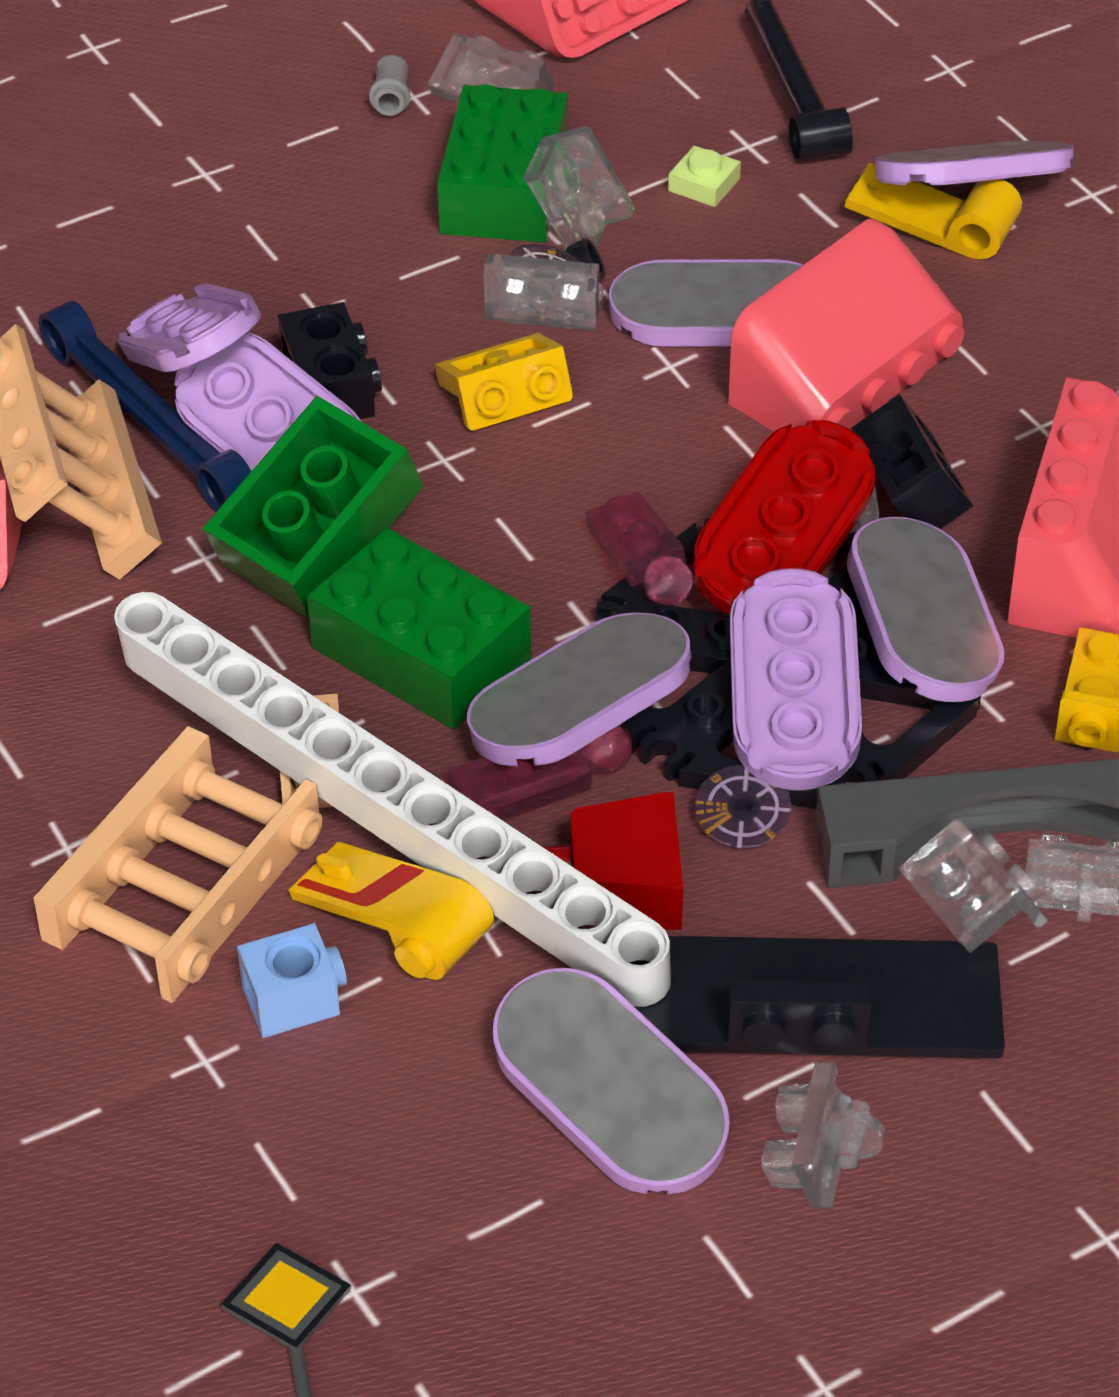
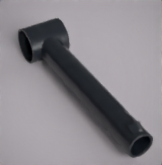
(812, 128)

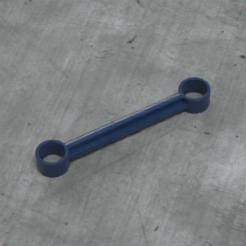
(73, 339)

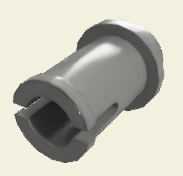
(389, 91)

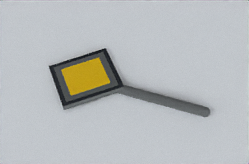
(288, 1303)

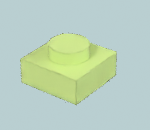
(704, 176)

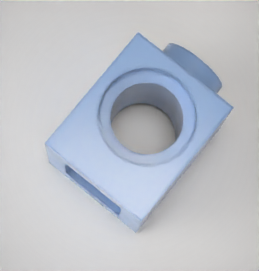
(291, 979)

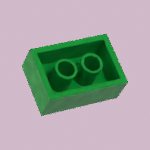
(487, 158)
(312, 503)
(418, 626)

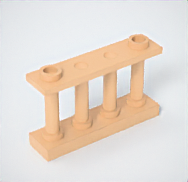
(98, 463)
(152, 815)

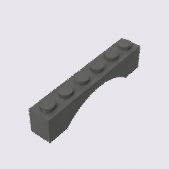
(879, 825)

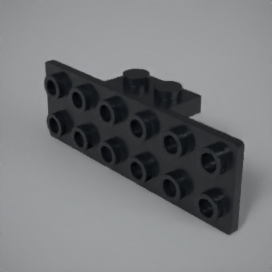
(831, 997)

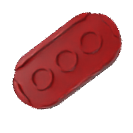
(785, 509)

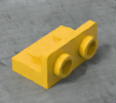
(507, 380)

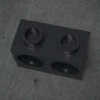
(332, 353)
(912, 465)

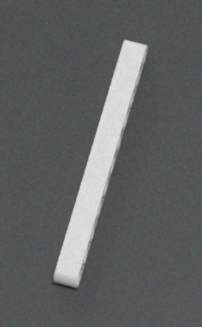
(353, 768)

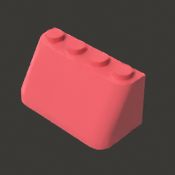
(841, 334)
(1071, 525)

